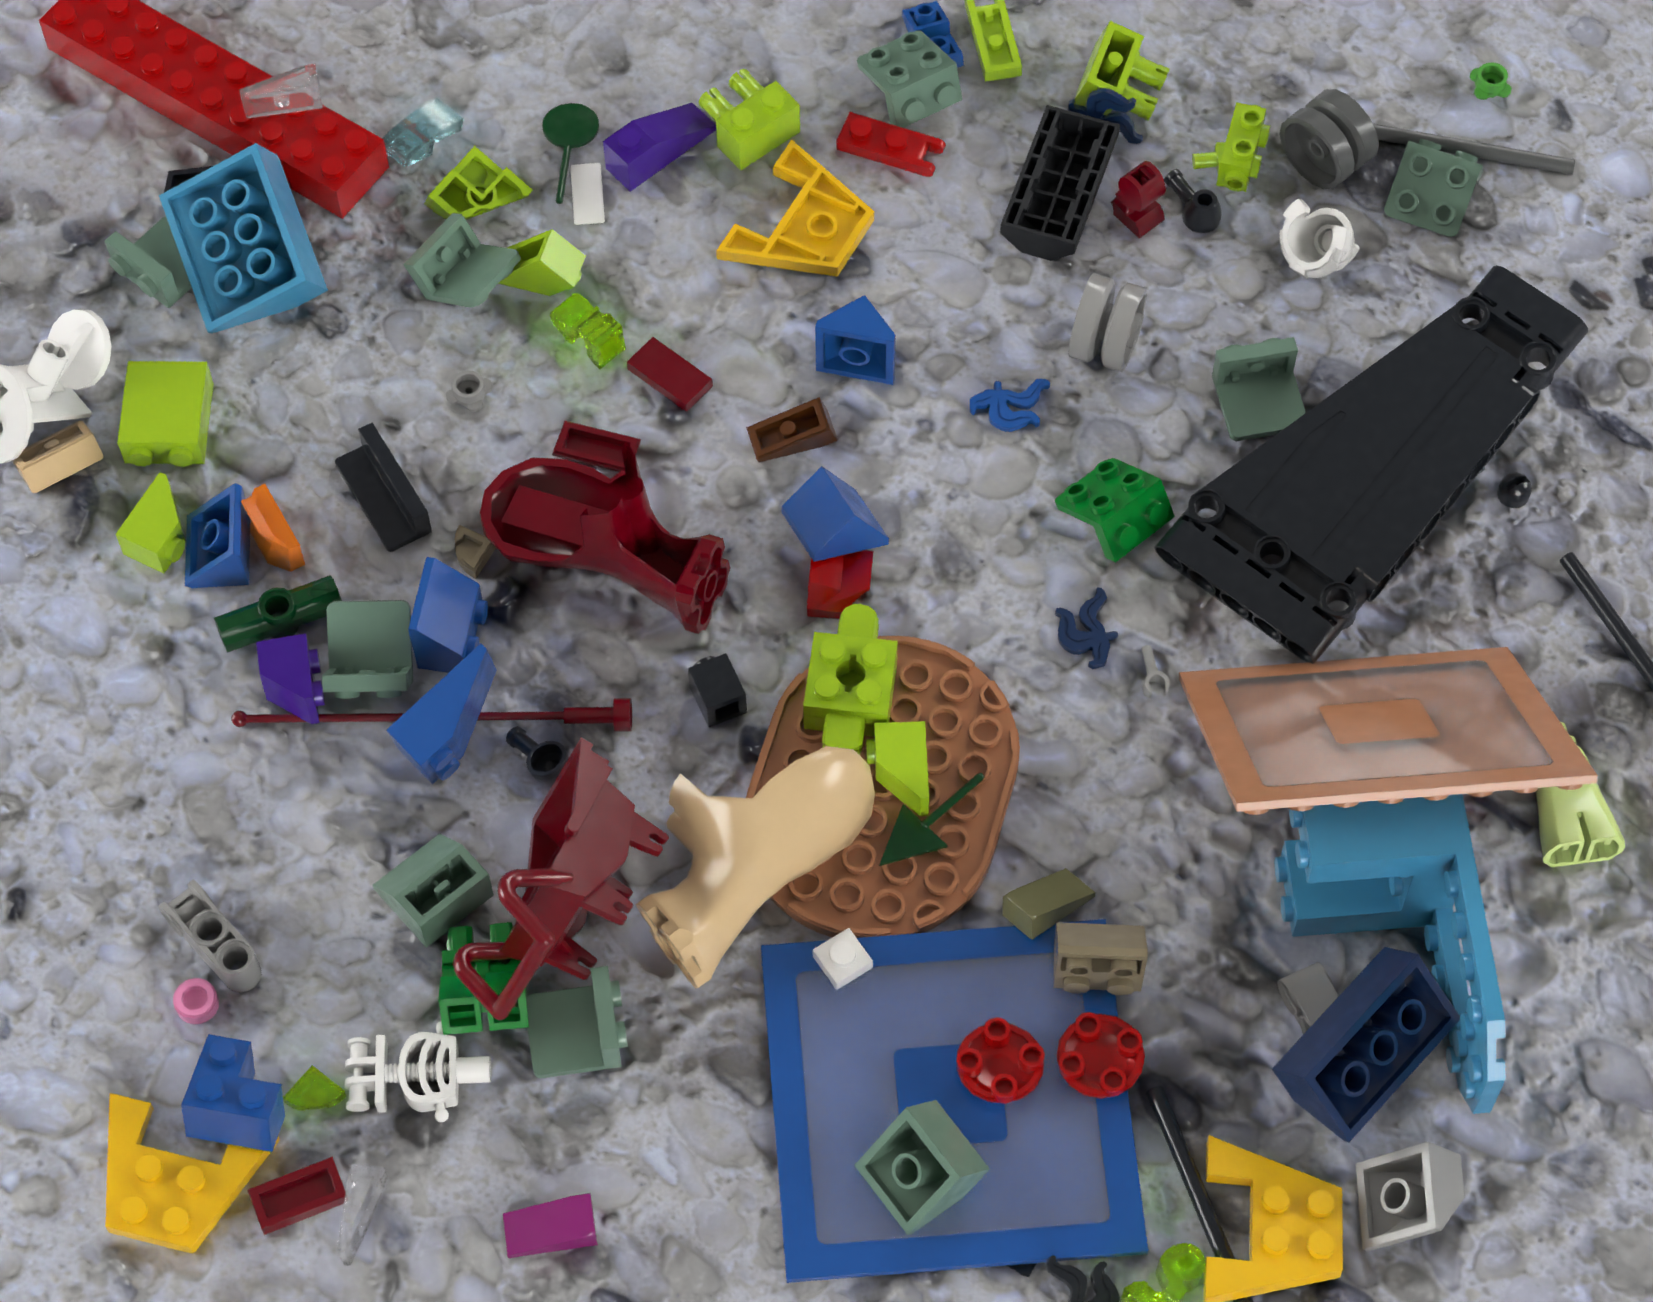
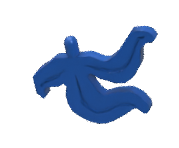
(999, 412)

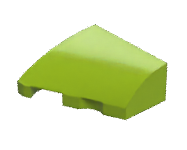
(476, 188)

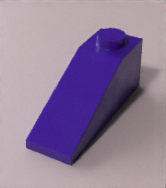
(654, 142)

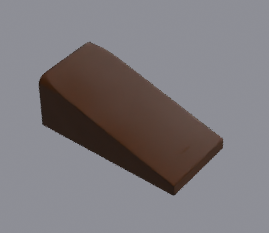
(792, 431)

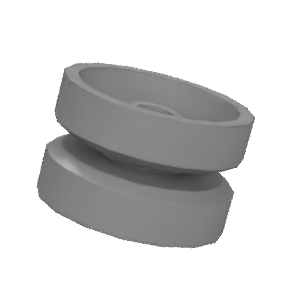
(1103, 321)

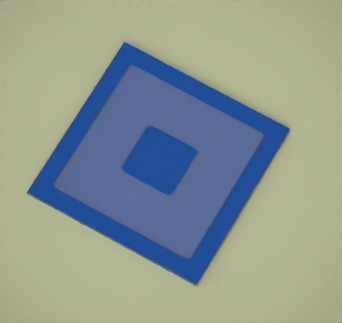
(889, 1041)

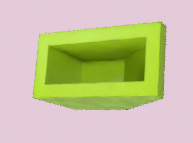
(546, 265)
(153, 528)
(901, 762)

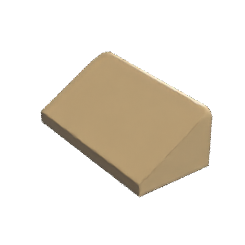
(58, 456)

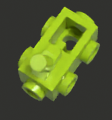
(1238, 157)

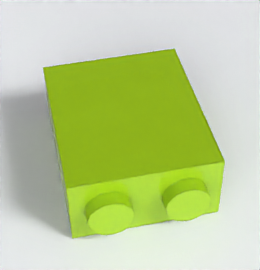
(165, 413)

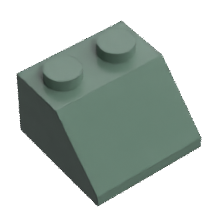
(921, 1165)

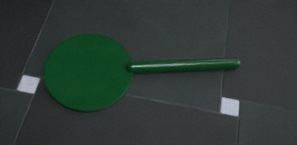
(569, 127)

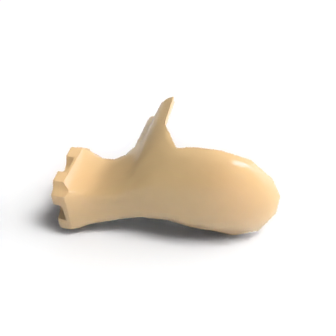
(752, 850)

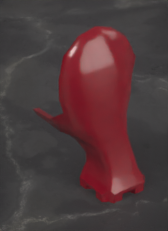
(581, 519)

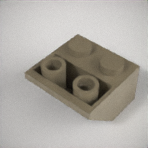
(1099, 957)

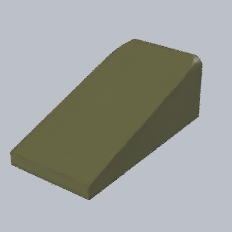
(1045, 902)

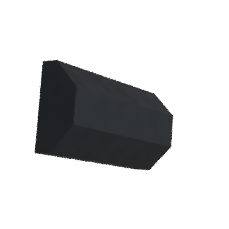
(1058, 183)

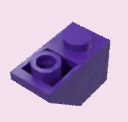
(288, 675)

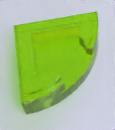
(314, 1092)

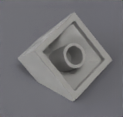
(1407, 1194)

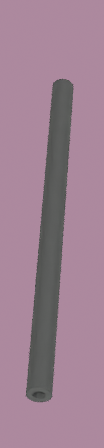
(1478, 149)

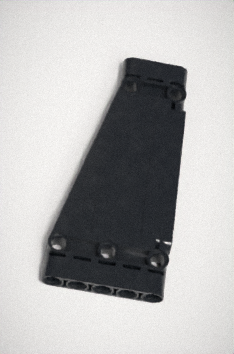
(1371, 467)

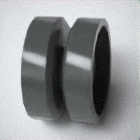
(1329, 139)

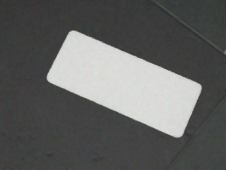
(587, 194)

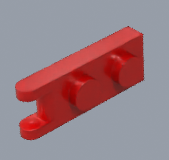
(888, 144)

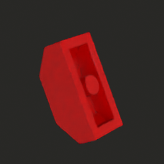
(838, 583)

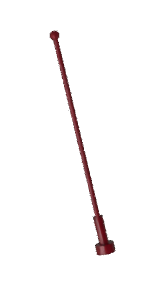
(619, 715)

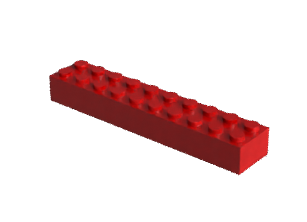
(200, 90)

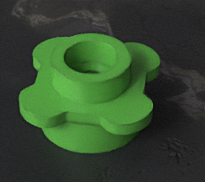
(1488, 74)

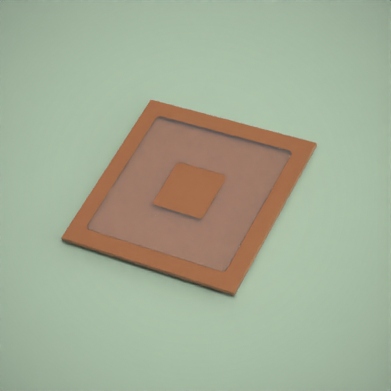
(1381, 730)

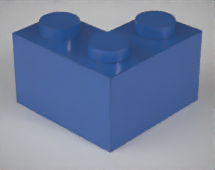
(227, 1101)

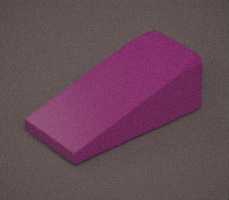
(550, 1226)

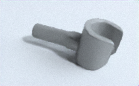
(1152, 672)

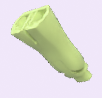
(1576, 825)

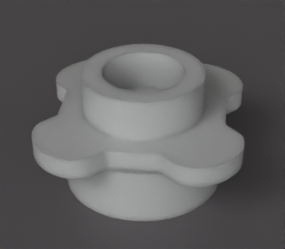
(469, 381)

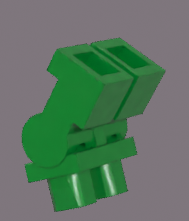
(458, 1006)

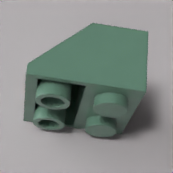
(435, 888)

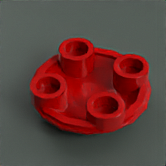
(1100, 1055)
(1000, 1062)

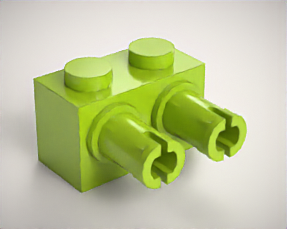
(1113, 62)
(755, 125)

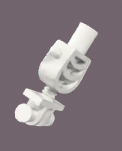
(458, 1071)

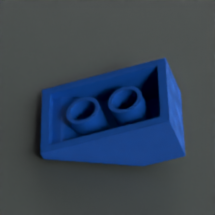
(442, 721)

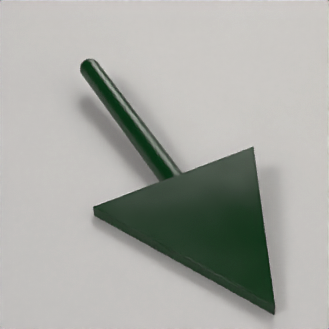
(913, 836)

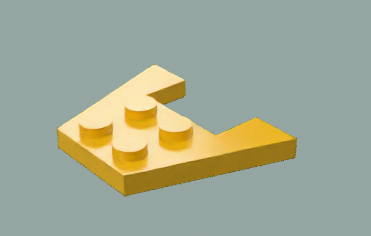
(815, 231)
(166, 1194)
(1292, 1226)

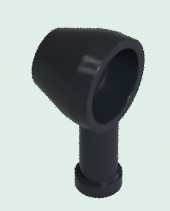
(1195, 216)
(543, 759)

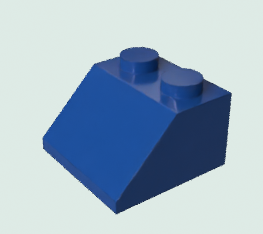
(445, 617)

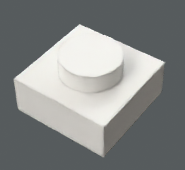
(842, 958)

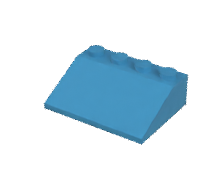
(243, 240)

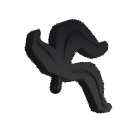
(1077, 1281)

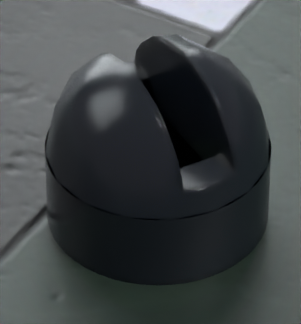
(1516, 496)

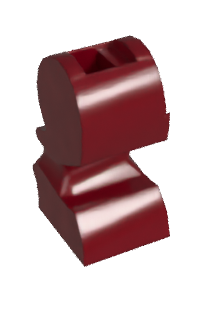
(1136, 199)

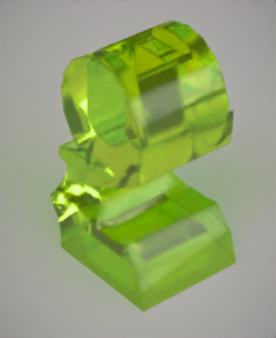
(601, 332)
(1177, 1273)

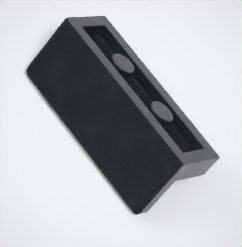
(383, 491)

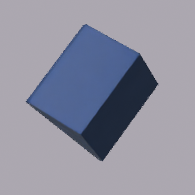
(856, 343)
(832, 518)
(218, 542)

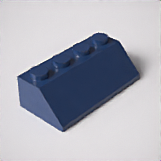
(1367, 1042)

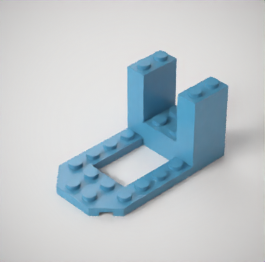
(1406, 870)

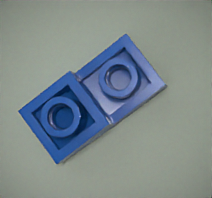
(936, 26)

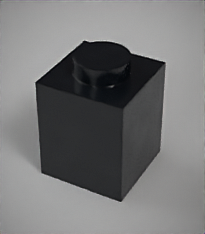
(717, 689)

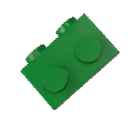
(1119, 504)

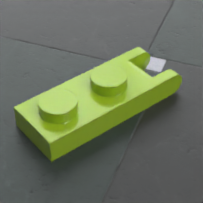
(994, 40)

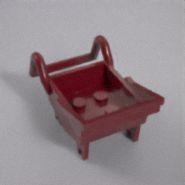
(573, 852)

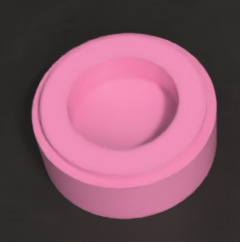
(196, 1001)

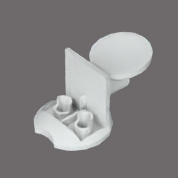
(43, 390)

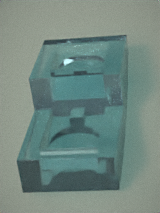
(418, 132)

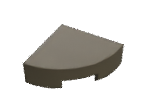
(472, 550)

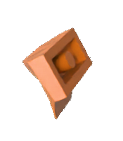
(272, 531)

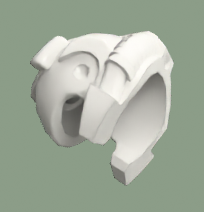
(1316, 242)

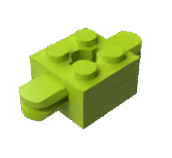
(850, 680)

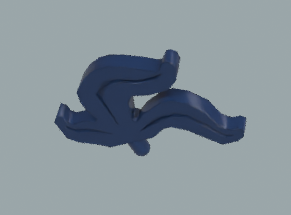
(1104, 99)
(1094, 639)

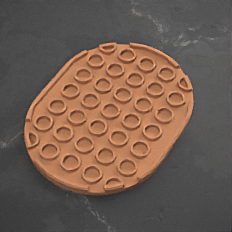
(965, 735)

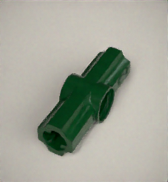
(256, 621)

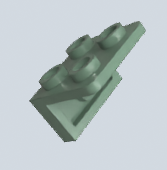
(913, 76)
(1433, 187)
(151, 263)
(457, 267)
(1258, 387)
(368, 648)
(576, 1028)

